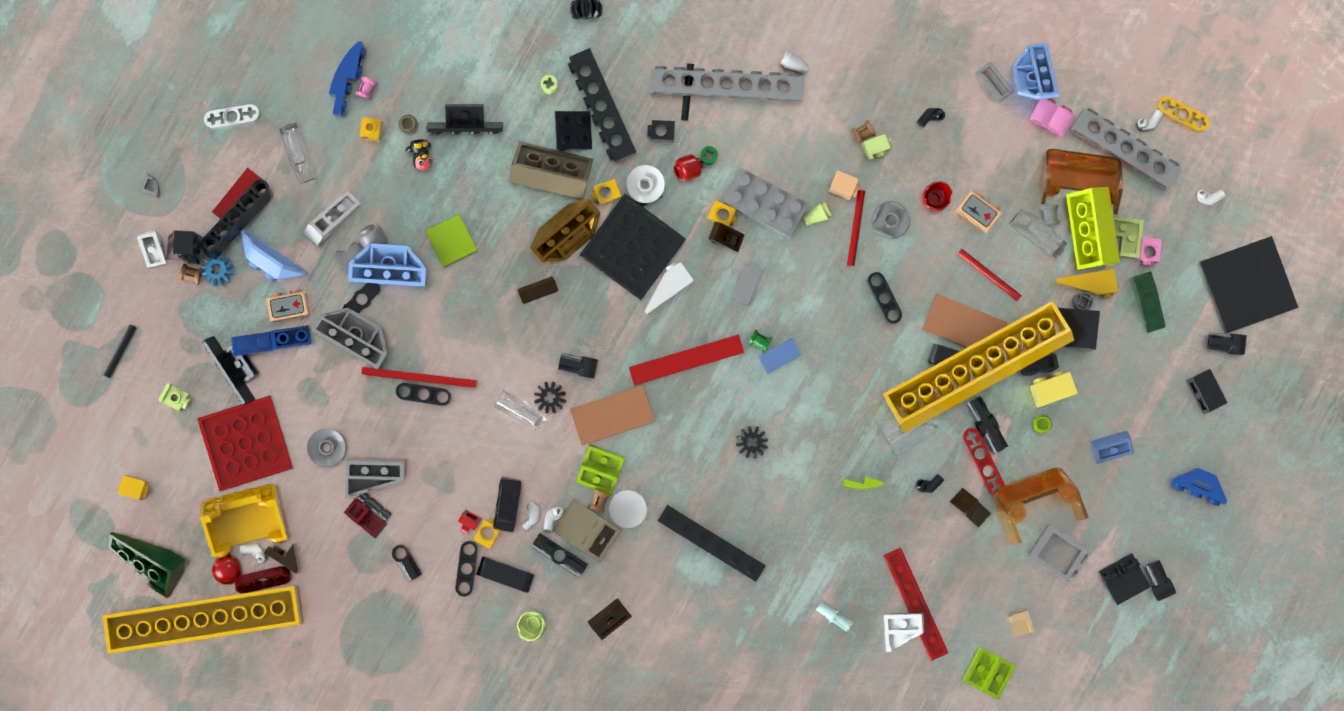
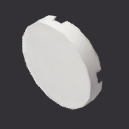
(627, 509)

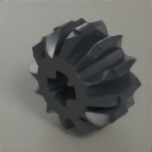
(586, 9)
(555, 400)
(752, 435)

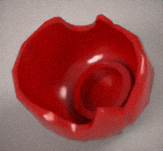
(937, 196)
(226, 569)

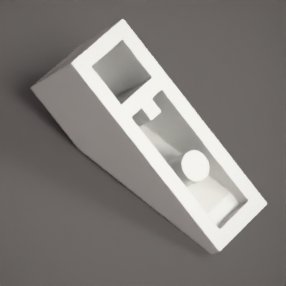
(331, 218)
(671, 284)

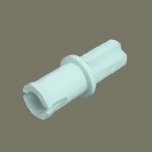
(834, 616)

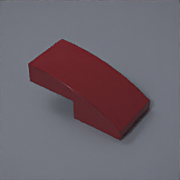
(365, 518)

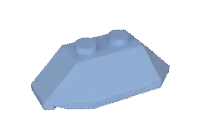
(1035, 73)
(269, 260)
(387, 265)

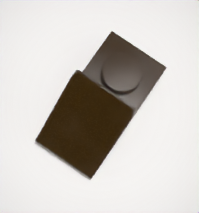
(726, 236)
(970, 507)
(289, 560)

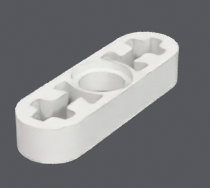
(245, 109)

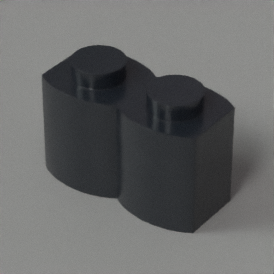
(1044, 365)

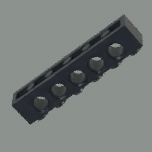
(626, 148)
(711, 543)

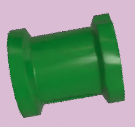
(711, 150)
(760, 341)

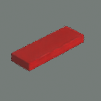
(236, 191)

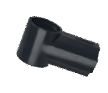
(1231, 343)
(582, 365)
(407, 564)
(1161, 584)

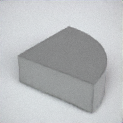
(150, 186)

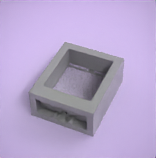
(1058, 553)

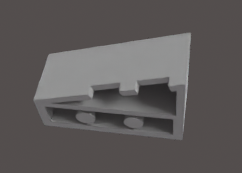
(372, 473)

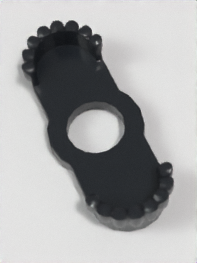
(369, 290)

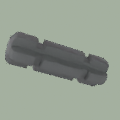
(374, 506)

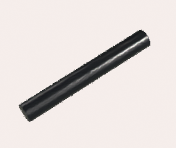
(686, 99)
(119, 351)

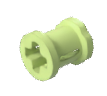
(545, 79)

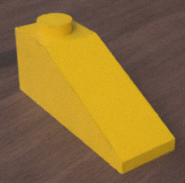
(1095, 283)

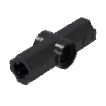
(987, 425)
(570, 562)

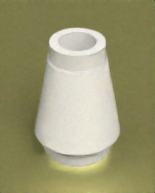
(793, 62)

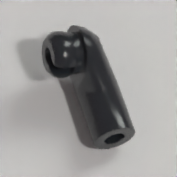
(931, 114)
(929, 486)

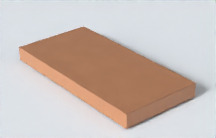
(959, 322)
(612, 415)

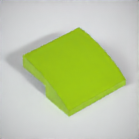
(451, 240)
(600, 469)
(988, 673)

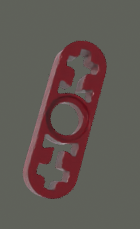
(250, 583)

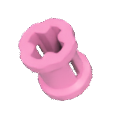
(366, 88)

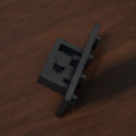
(464, 119)
(235, 369)

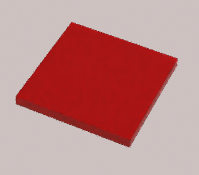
(245, 443)

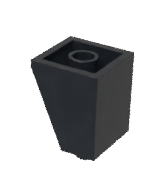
(1084, 328)

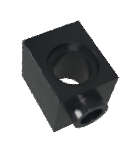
(668, 125)

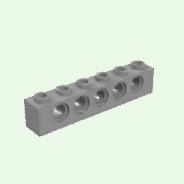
(1082, 128)

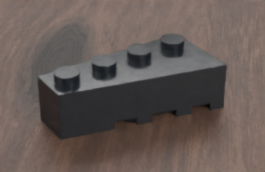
(185, 247)

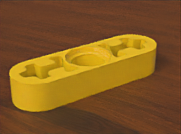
(1198, 115)

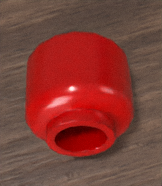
(688, 167)

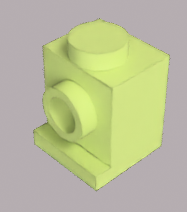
(877, 146)
(183, 397)

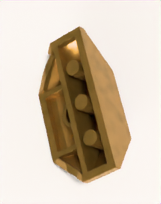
(566, 231)

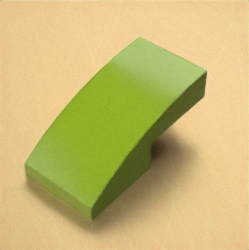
(867, 483)

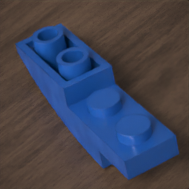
(347, 71)
(271, 341)

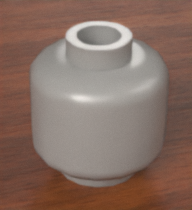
(372, 234)

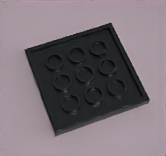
(632, 246)
(1248, 284)

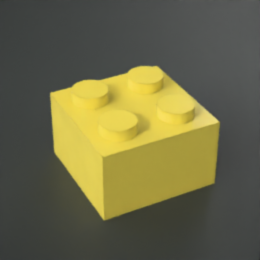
(1053, 389)

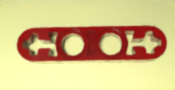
(981, 463)

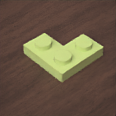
(1131, 235)

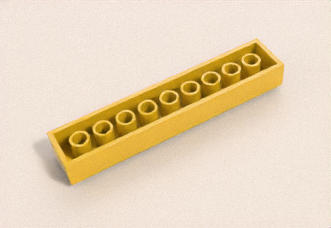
(978, 366)
(202, 619)

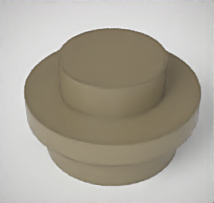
(408, 124)

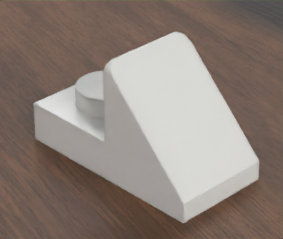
(151, 248)

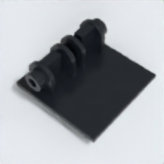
(573, 130)
(1124, 579)

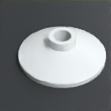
(645, 174)

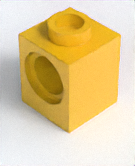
(371, 129)
(612, 186)
(718, 206)
(133, 487)
(481, 539)

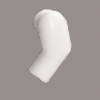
(1150, 123)
(1208, 198)
(533, 514)
(551, 517)
(254, 549)

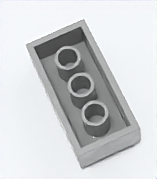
(765, 203)

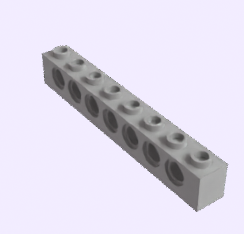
(659, 87)

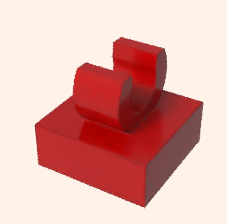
(469, 521)

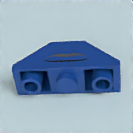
(1200, 484)

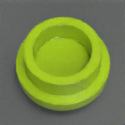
(1042, 424)

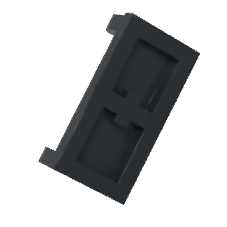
(1206, 391)

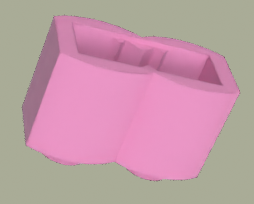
(1052, 116)

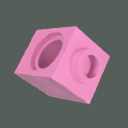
(1153, 243)

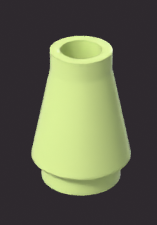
(817, 214)

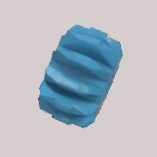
(224, 270)

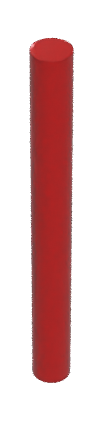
(856, 228)
(990, 275)

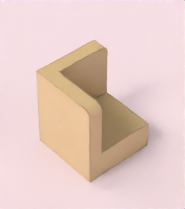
(1021, 623)

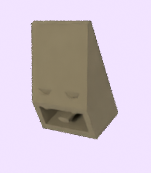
(586, 530)

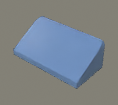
(779, 356)
(1112, 447)

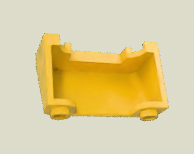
(242, 519)

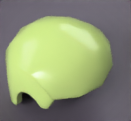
(531, 625)

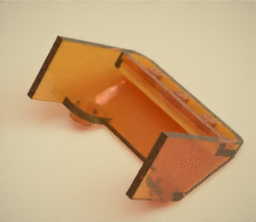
(1081, 172)
(1013, 496)

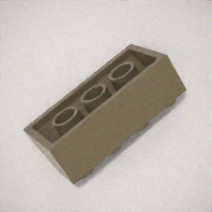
(550, 170)

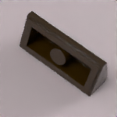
(538, 290)
(609, 619)

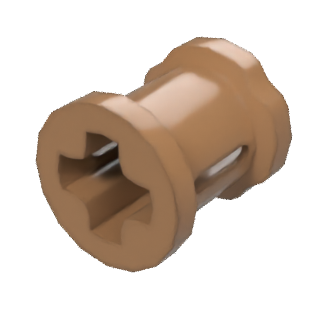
(863, 132)
(190, 274)
(598, 501)

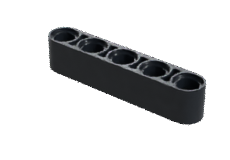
(235, 227)

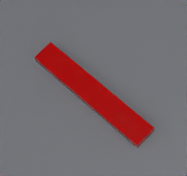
(686, 359)
(419, 377)
(915, 602)

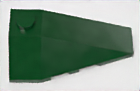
(154, 563)

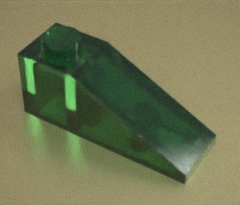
(1148, 301)

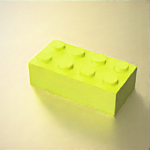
(1093, 228)

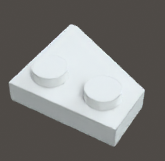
(902, 628)

